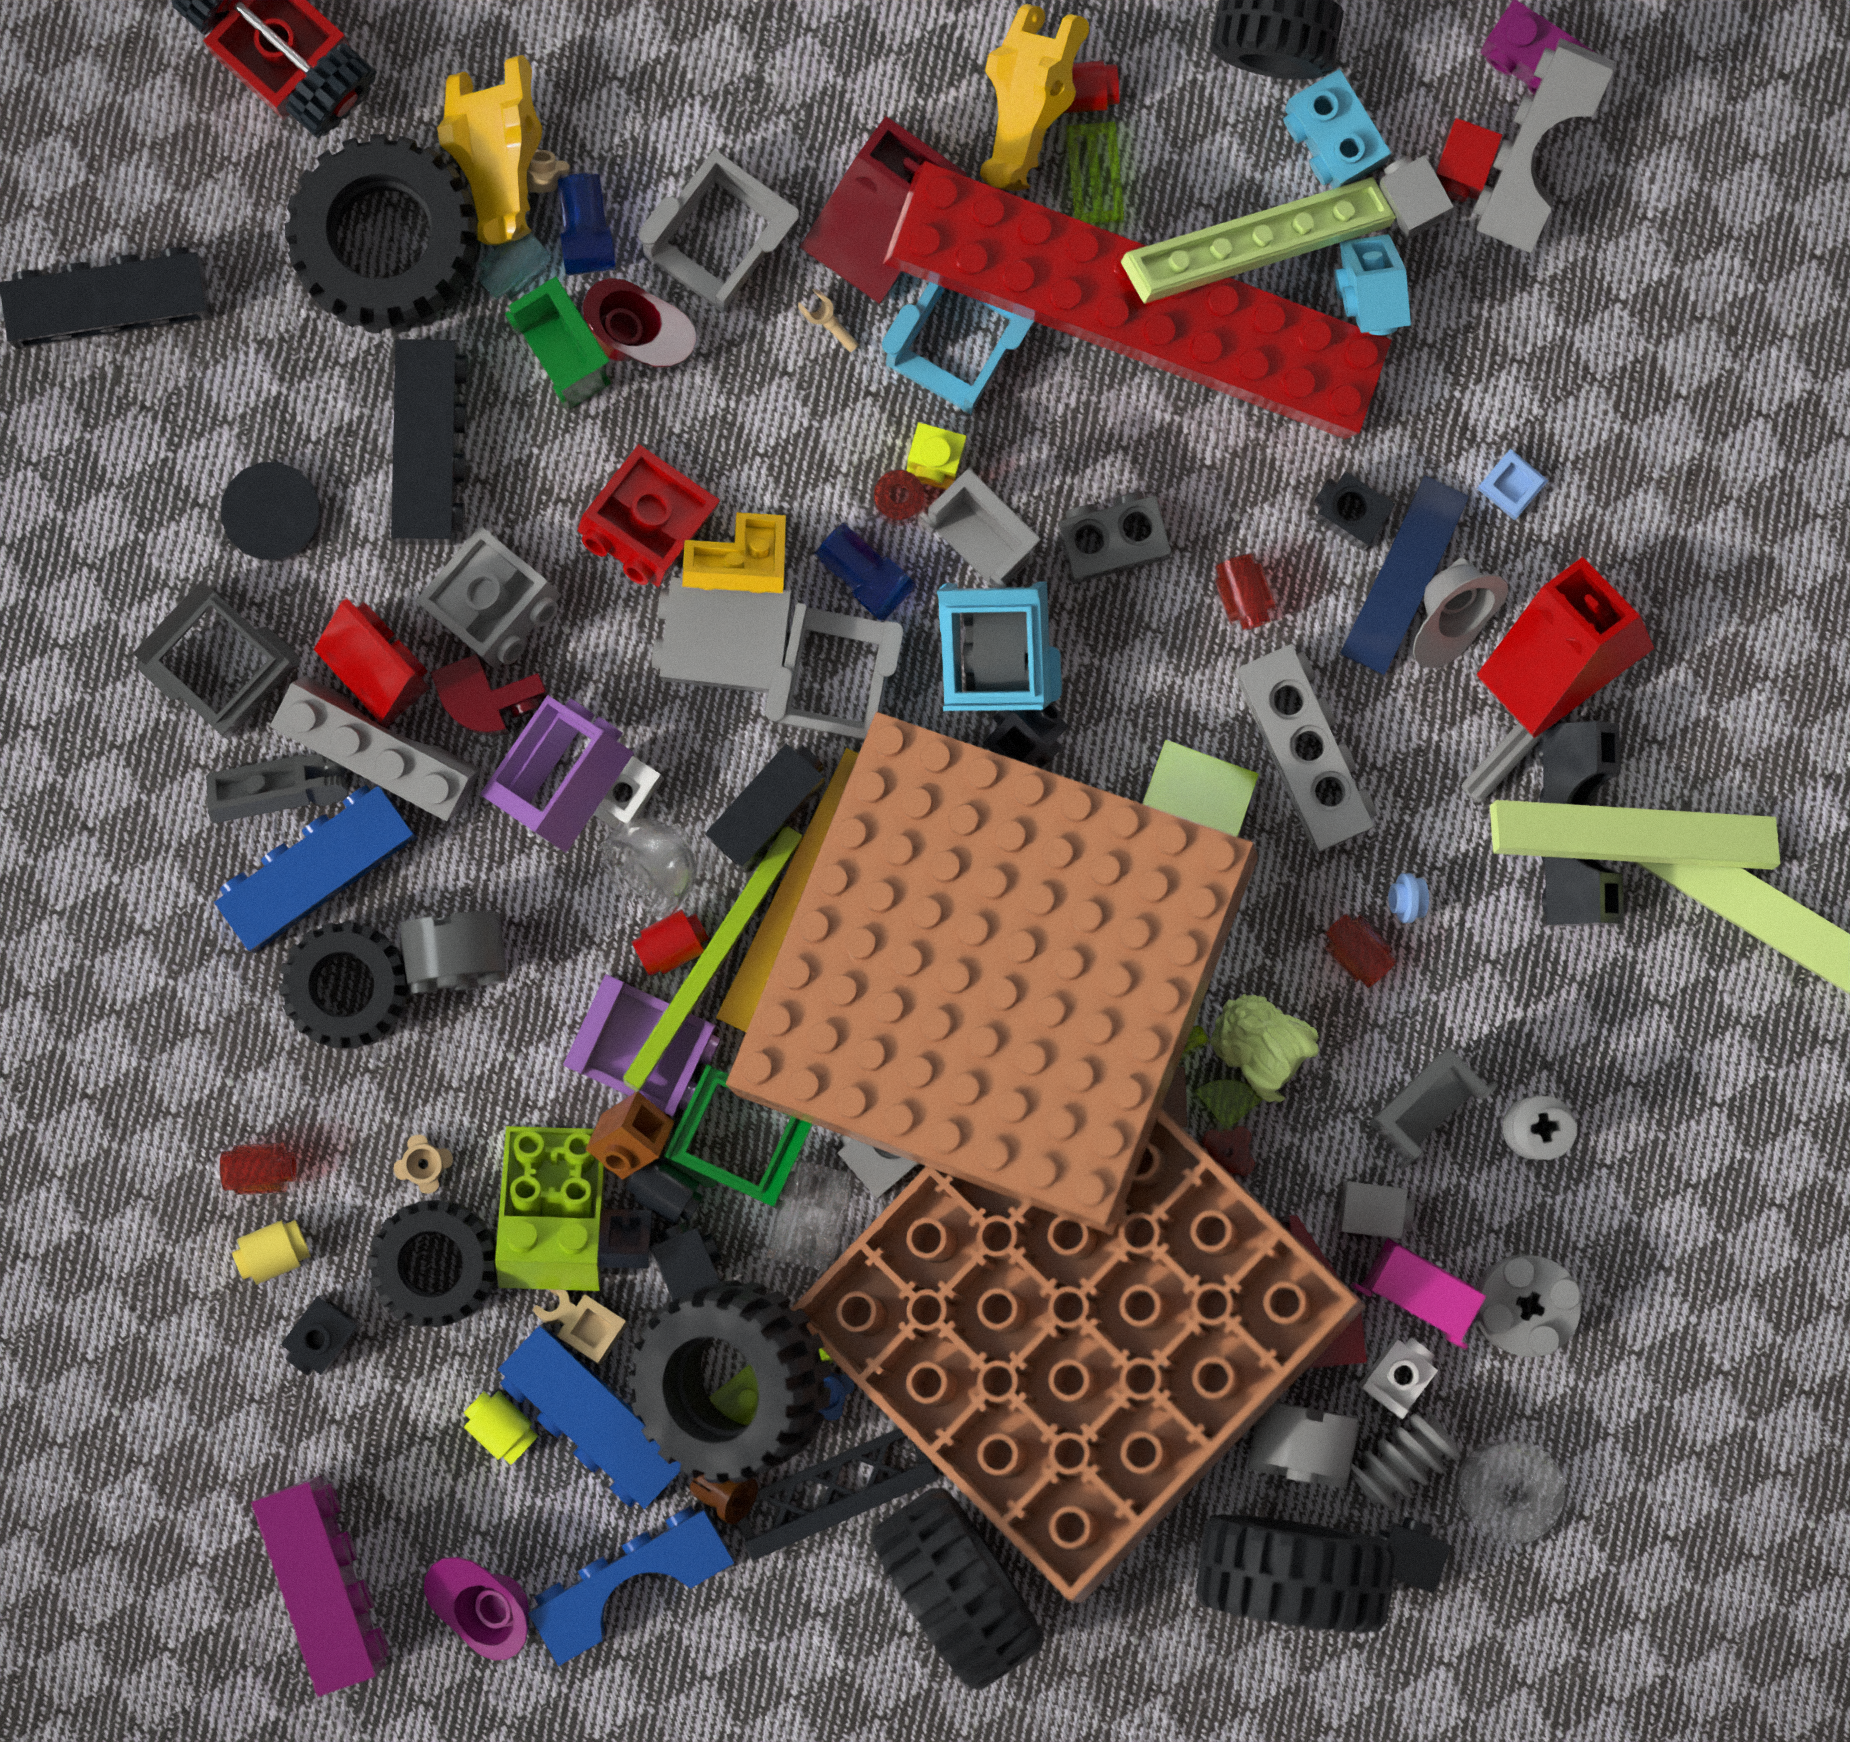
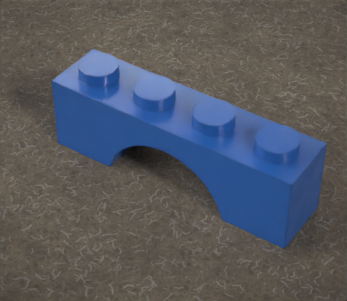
(574, 1616)

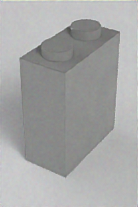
(721, 637)

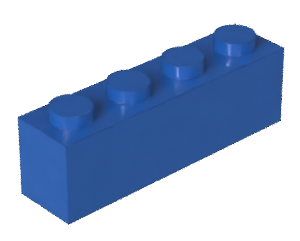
(314, 869)
(590, 1414)

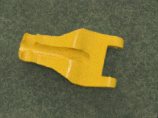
(1032, 91)
(494, 142)

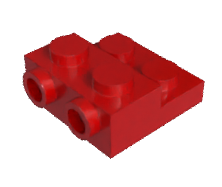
(646, 517)

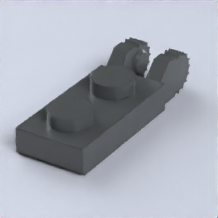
(274, 787)

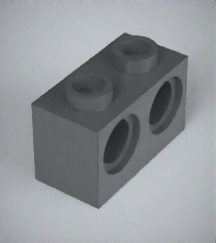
(1118, 550)

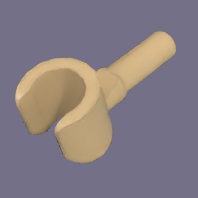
(829, 321)

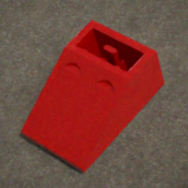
(1564, 648)
(377, 672)

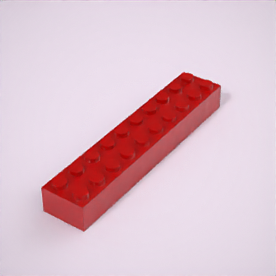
(1075, 283)

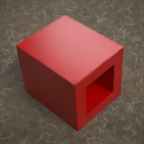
(1466, 160)

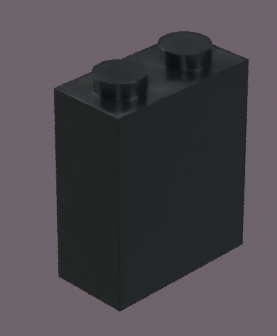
(767, 805)

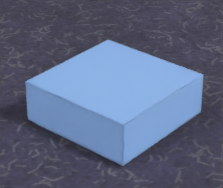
(1512, 484)

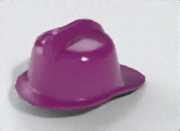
(479, 1606)

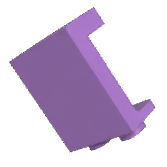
(618, 1029)

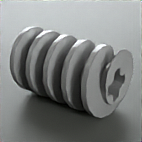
(1547, 1145)
(1404, 1461)

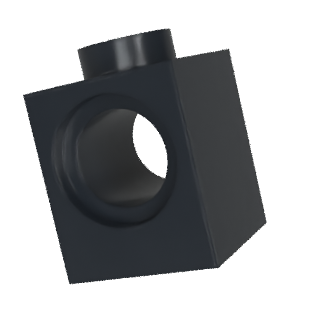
(1374, 505)

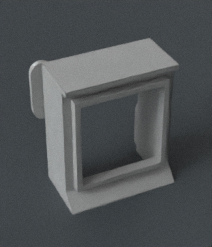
(673, 212)
(981, 529)
(783, 680)

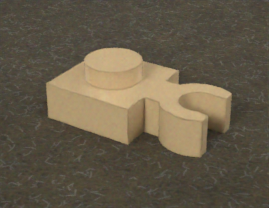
(586, 1327)

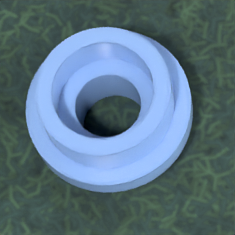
(1409, 898)

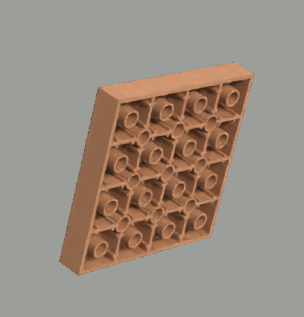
(993, 971)
(1072, 1366)

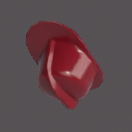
(637, 324)

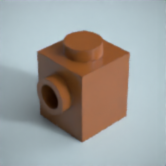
(630, 1135)

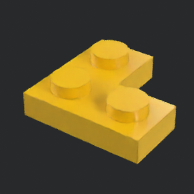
(748, 564)

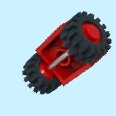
(285, 57)

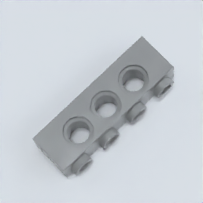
(1322, 824)

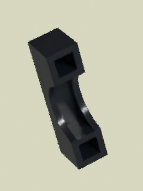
(1575, 765)

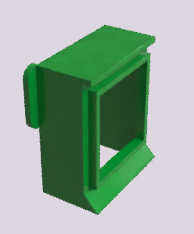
(561, 342)
(708, 1174)

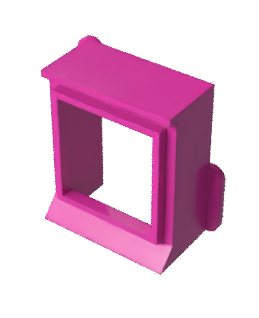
(1423, 1290)

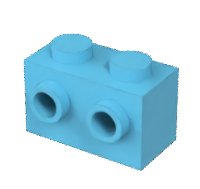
(1335, 131)
(1373, 285)

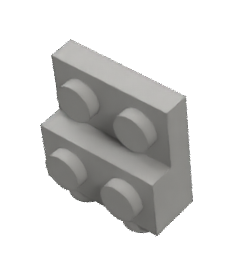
(490, 599)

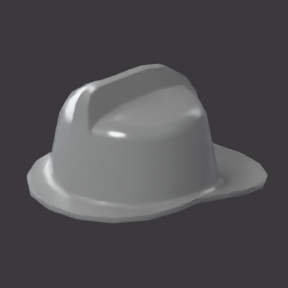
(1456, 610)

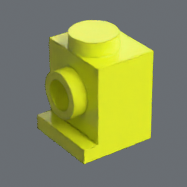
(935, 455)

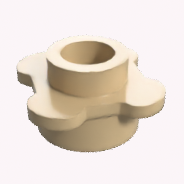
(545, 172)
(409, 1167)

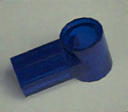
(586, 237)
(874, 580)

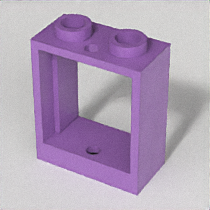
(536, 755)

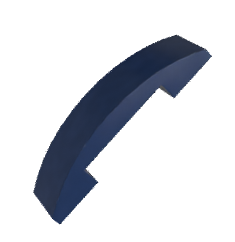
(1404, 575)

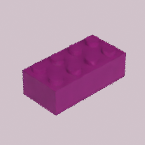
(320, 1585)

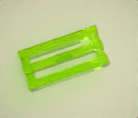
(1098, 215)

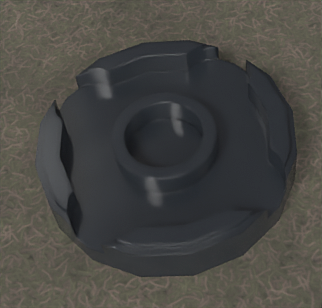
(270, 511)

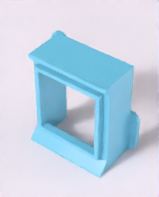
(901, 359)
(1043, 660)

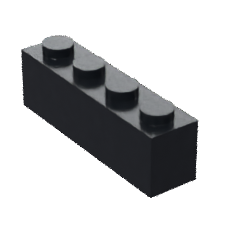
(105, 299)
(427, 442)

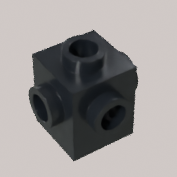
(1027, 734)

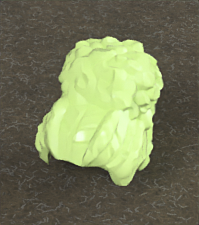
(1263, 1043)

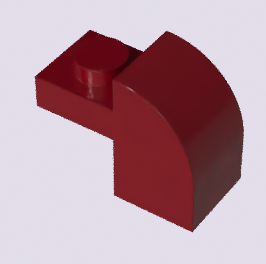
(474, 703)

